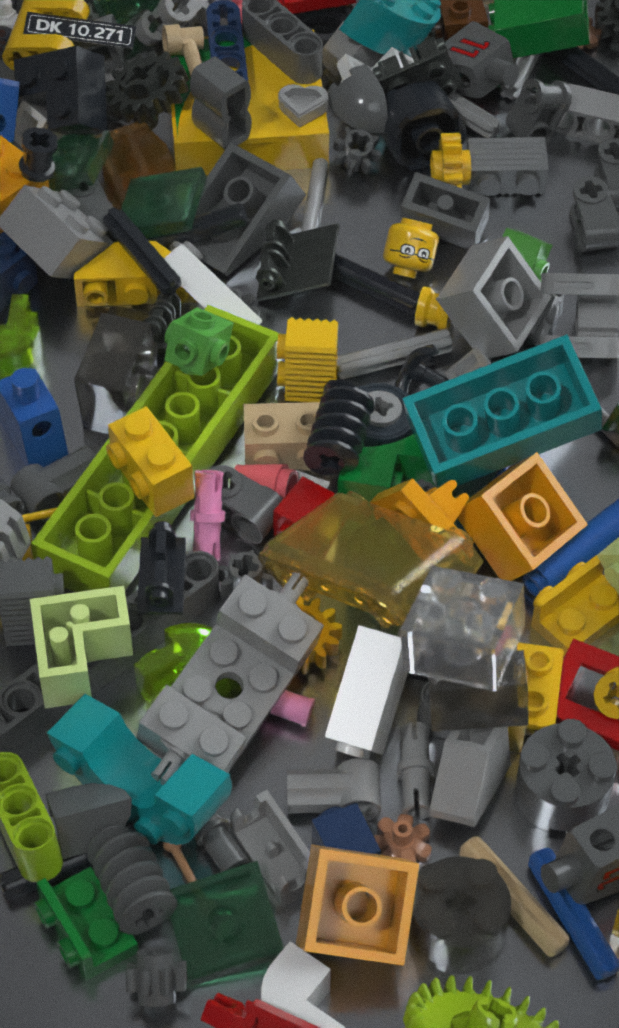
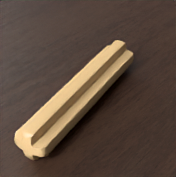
(524, 905)

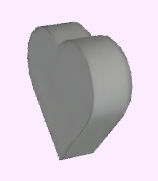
(302, 103)

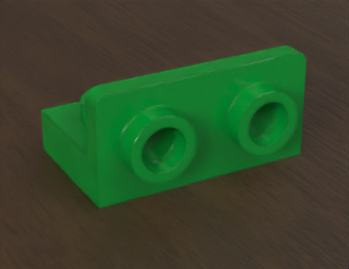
(84, 923)

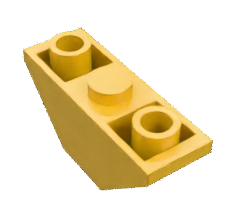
(117, 280)

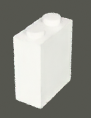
(368, 694)

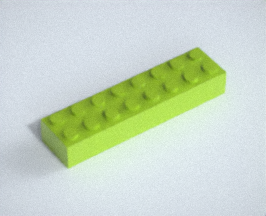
(101, 521)

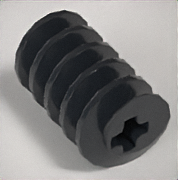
(339, 428)

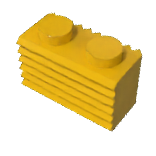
(309, 357)

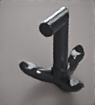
(417, 369)

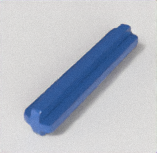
(578, 923)

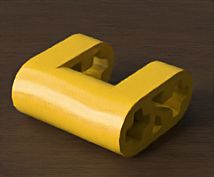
(25, 45)

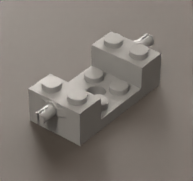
(258, 643)

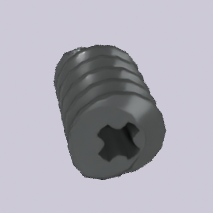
(131, 879)

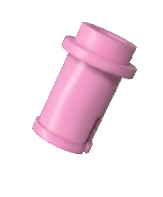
(294, 708)

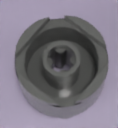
(564, 776)

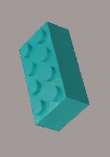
(503, 412)

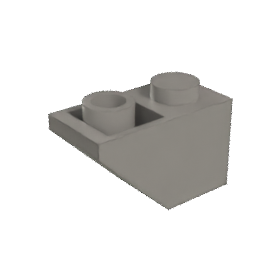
(470, 773)

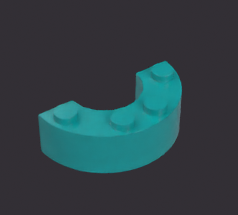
(391, 23)
(102, 750)

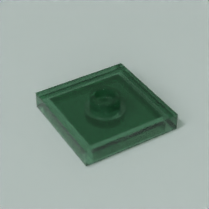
(164, 201)
(225, 924)

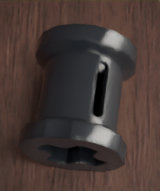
(37, 161)

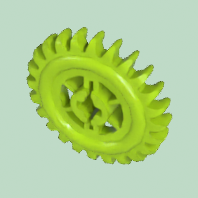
(467, 1009)

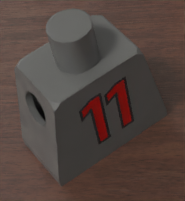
(481, 60)
(587, 860)

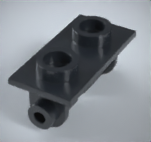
(161, 572)

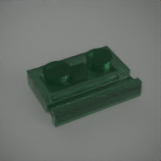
(79, 160)

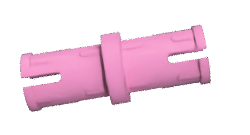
(208, 511)

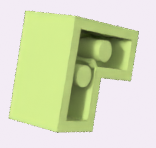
(77, 631)

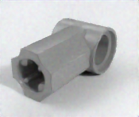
(348, 784)

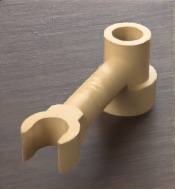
(184, 42)

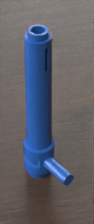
(585, 545)

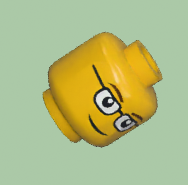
(410, 247)

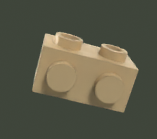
(278, 432)

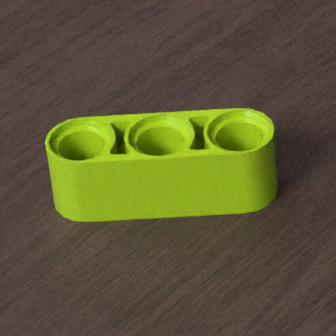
(26, 822)

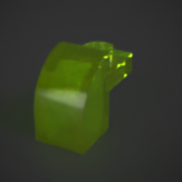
(20, 339)
(165, 664)

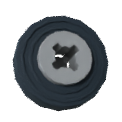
(393, 423)

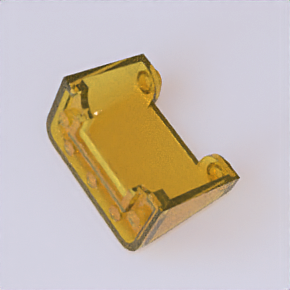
(366, 555)

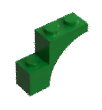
(384, 468)

